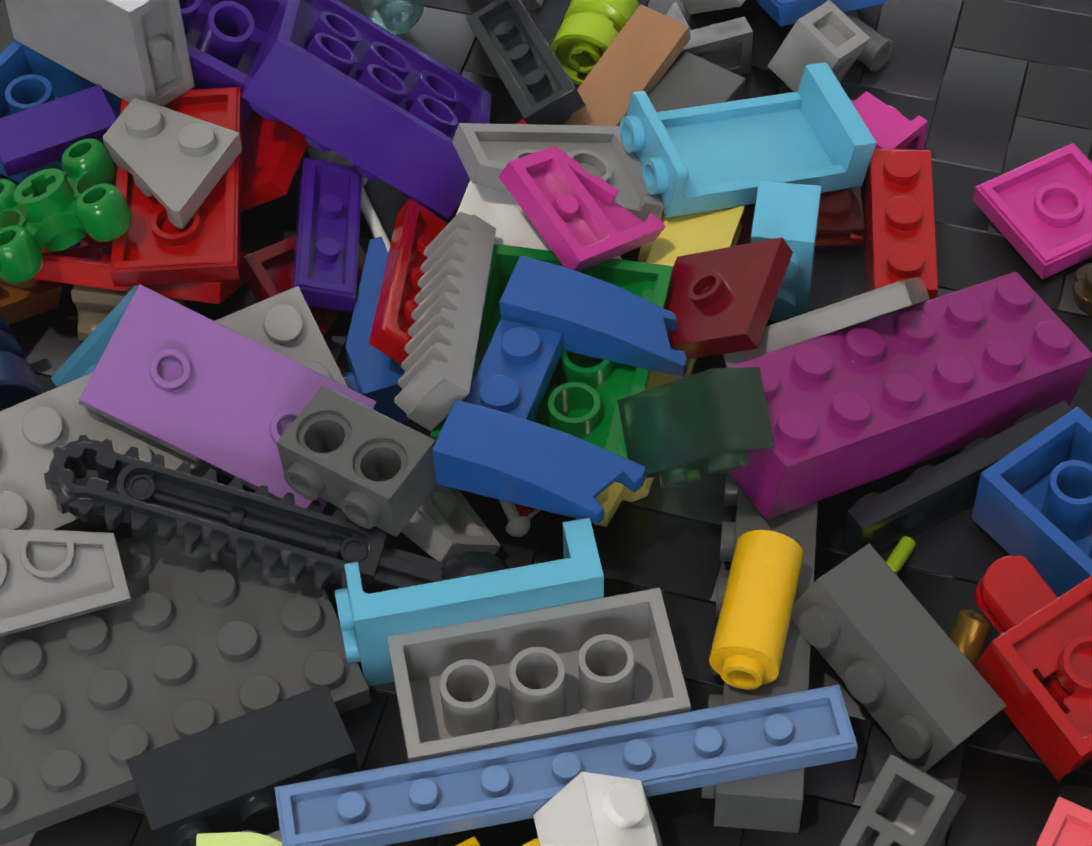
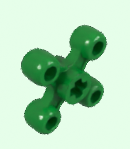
(59, 209)

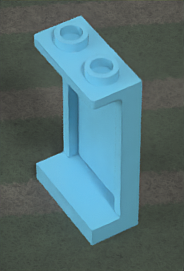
(720, 151)
(374, 616)

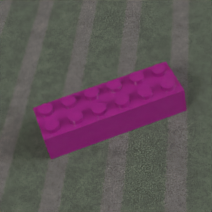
(907, 390)

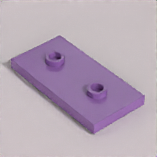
(204, 391)

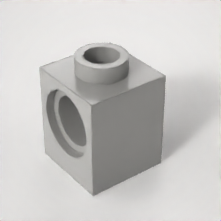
(819, 38)

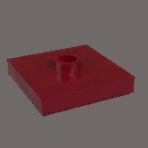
(725, 297)

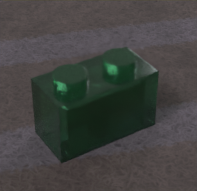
(697, 424)

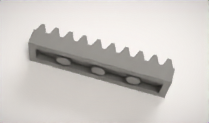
(446, 320)

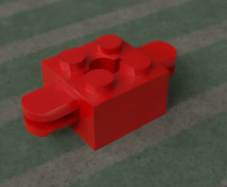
(1037, 643)

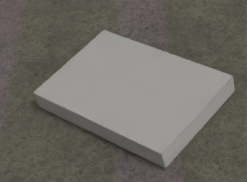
(835, 317)

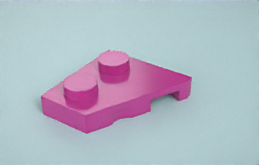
(575, 209)

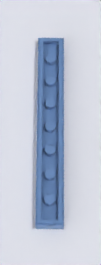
(521, 777)

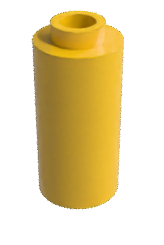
(756, 609)

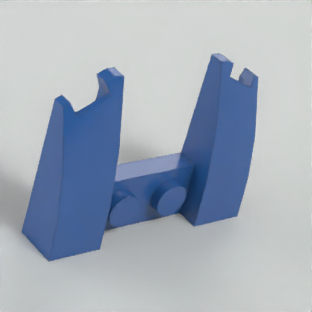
(491, 436)

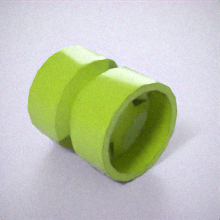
(588, 33)

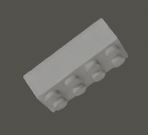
(536, 674)

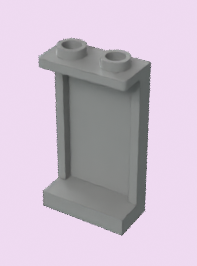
(116, 44)

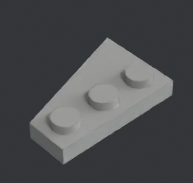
(598, 149)
(57, 576)

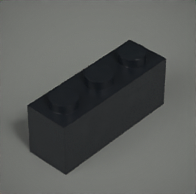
(229, 772)

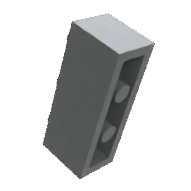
(895, 658)

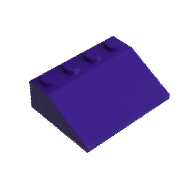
(367, 99)

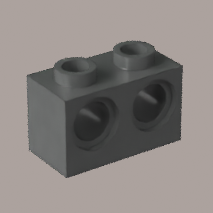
(365, 450)

